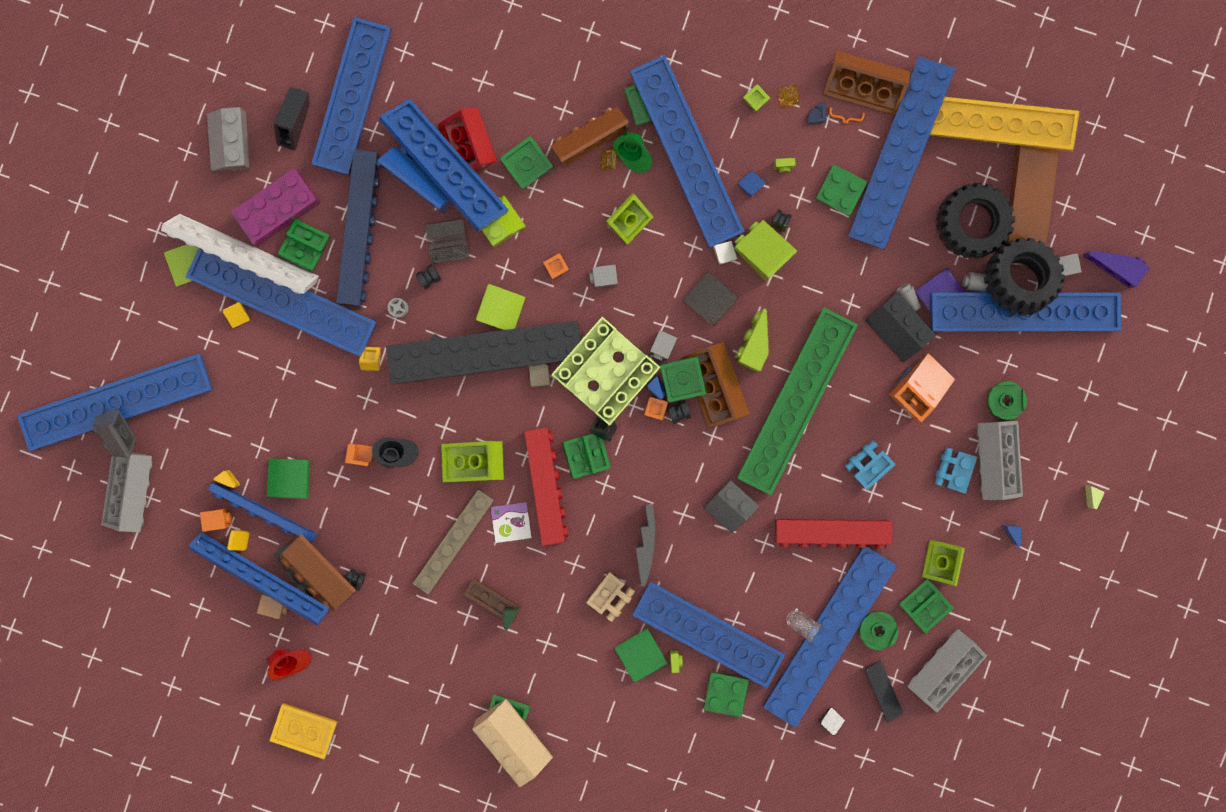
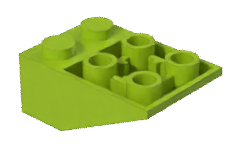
(755, 349)

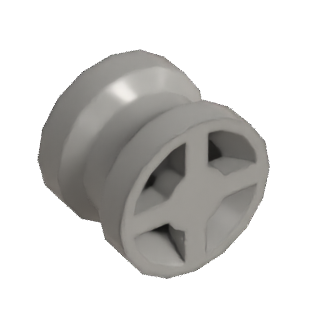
(395, 305)

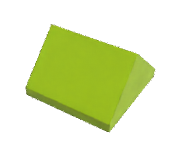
(629, 219)
(943, 562)

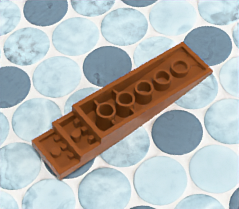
(1032, 192)

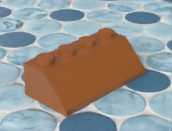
(866, 82)
(590, 137)
(723, 393)
(316, 573)

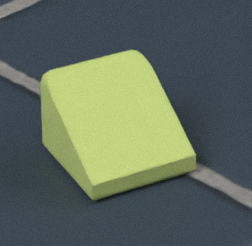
(1093, 496)

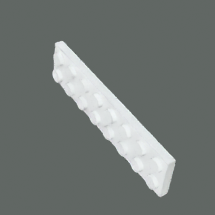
(240, 253)

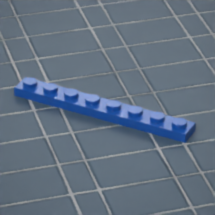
(259, 578)

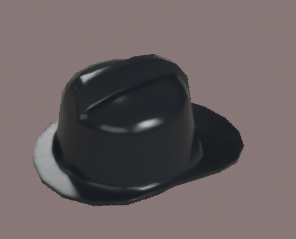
(395, 452)

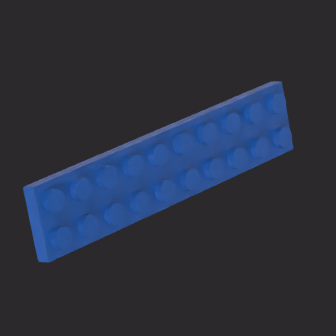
(686, 151)
(901, 153)
(303, 311)
(1066, 313)
(131, 396)
(838, 625)

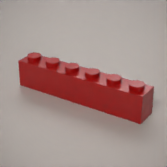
(545, 486)
(833, 532)

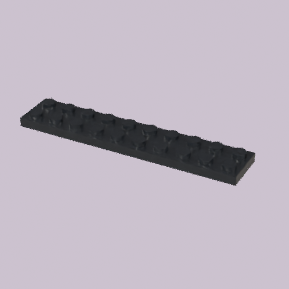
(481, 352)

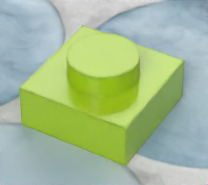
(756, 98)
(784, 165)
(676, 661)

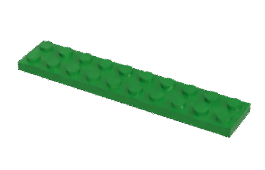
(797, 401)

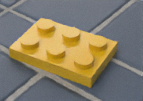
(303, 731)

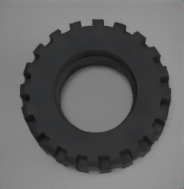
(1000, 220)
(1040, 260)

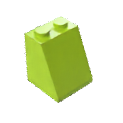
(764, 249)

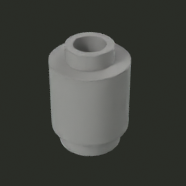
(975, 282)

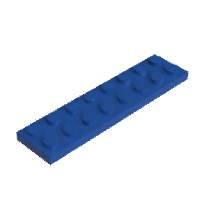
(351, 95)
(443, 165)
(708, 634)

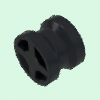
(781, 220)
(356, 579)

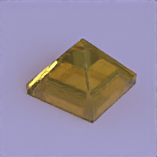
(789, 96)
(608, 160)

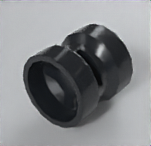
(430, 275)
(679, 412)

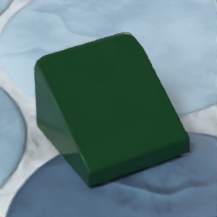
(508, 616)

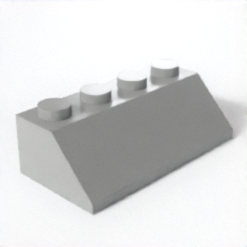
(1000, 460)
(126, 492)
(947, 670)

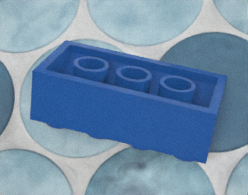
(411, 174)

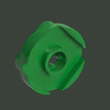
(1014, 408)
(883, 640)

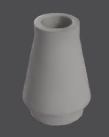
(908, 294)

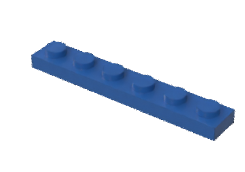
(255, 509)

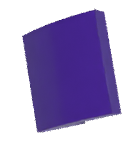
(941, 283)

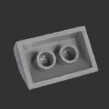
(228, 139)

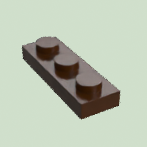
(489, 598)

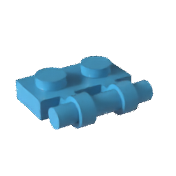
(874, 469)
(960, 473)

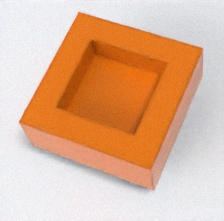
(556, 266)
(656, 408)

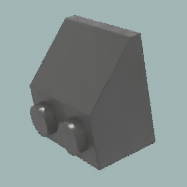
(114, 433)
(731, 506)

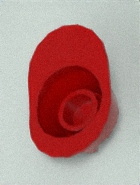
(286, 663)

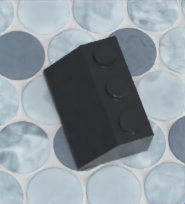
(900, 327)

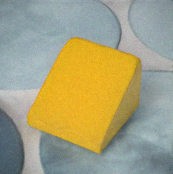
(236, 315)
(370, 359)
(227, 478)
(238, 540)

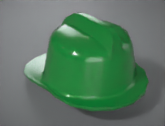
(633, 152)

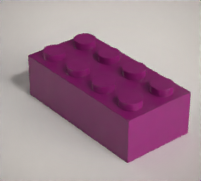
(275, 207)

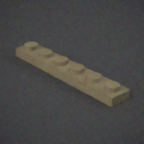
(453, 541)

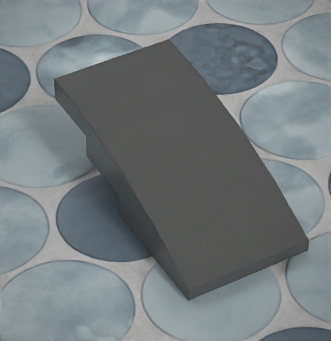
(646, 549)

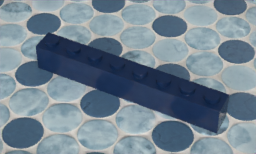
(358, 228)

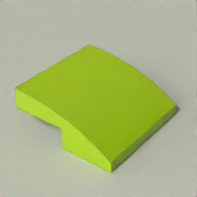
(500, 308)

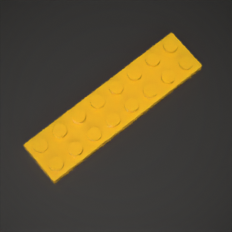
(1006, 123)

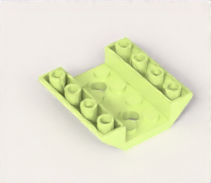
(594, 361)

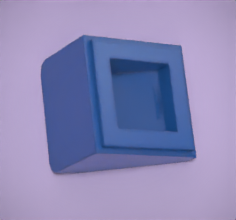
(751, 184)
(1014, 533)

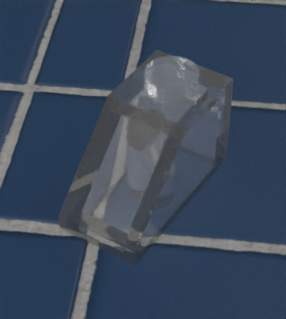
(803, 624)

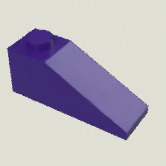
(1123, 268)

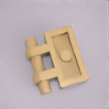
(606, 593)

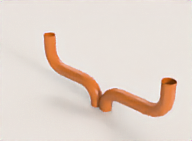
(843, 119)

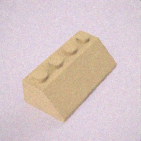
(512, 742)

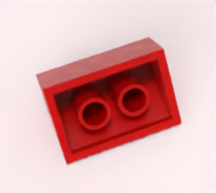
(469, 137)

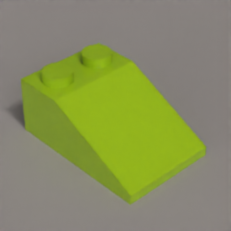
(472, 461)

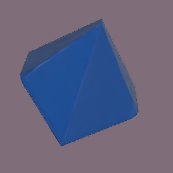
(657, 387)

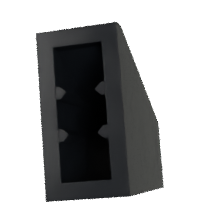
(291, 118)

